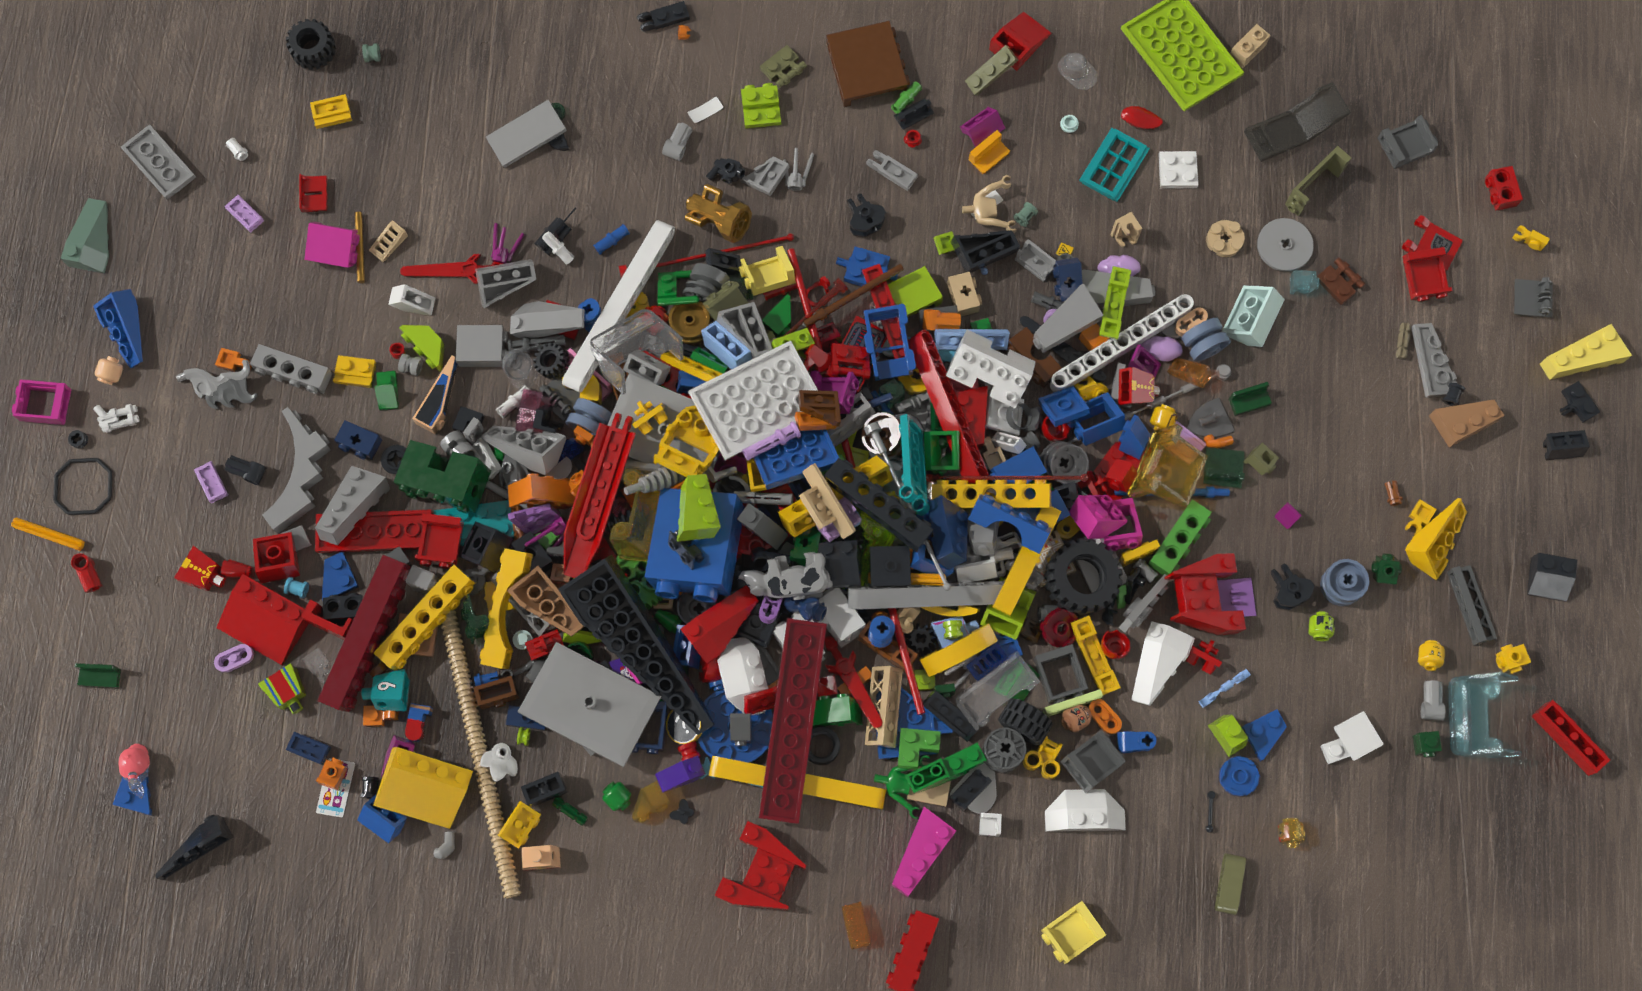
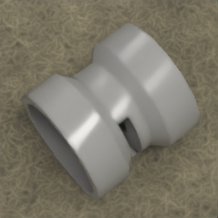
(410, 364)

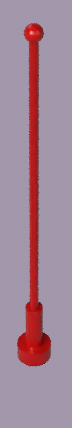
(790, 237)

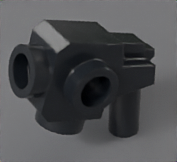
(729, 170)

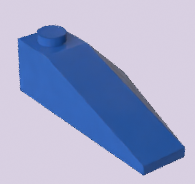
(121, 317)

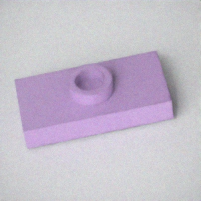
(244, 213)
(211, 482)

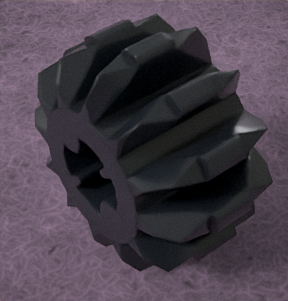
(912, 639)

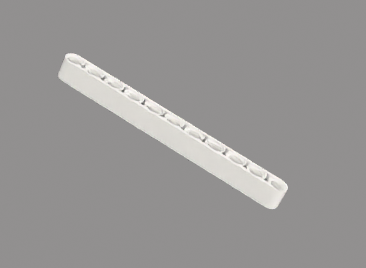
(620, 301)

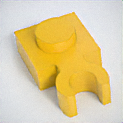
(1420, 514)

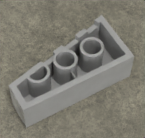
(350, 503)

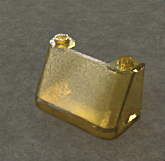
(634, 538)

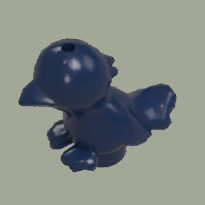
(809, 608)

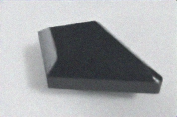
(1132, 583)

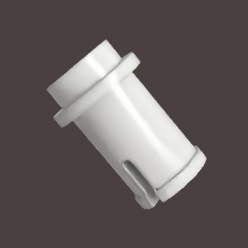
(239, 152)

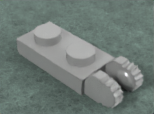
(893, 170)

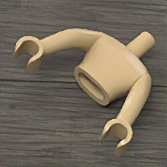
(986, 209)

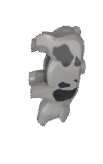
(789, 581)

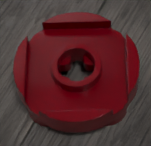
(1050, 627)

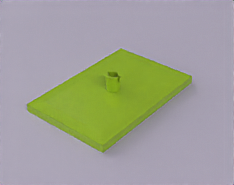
(1182, 51)

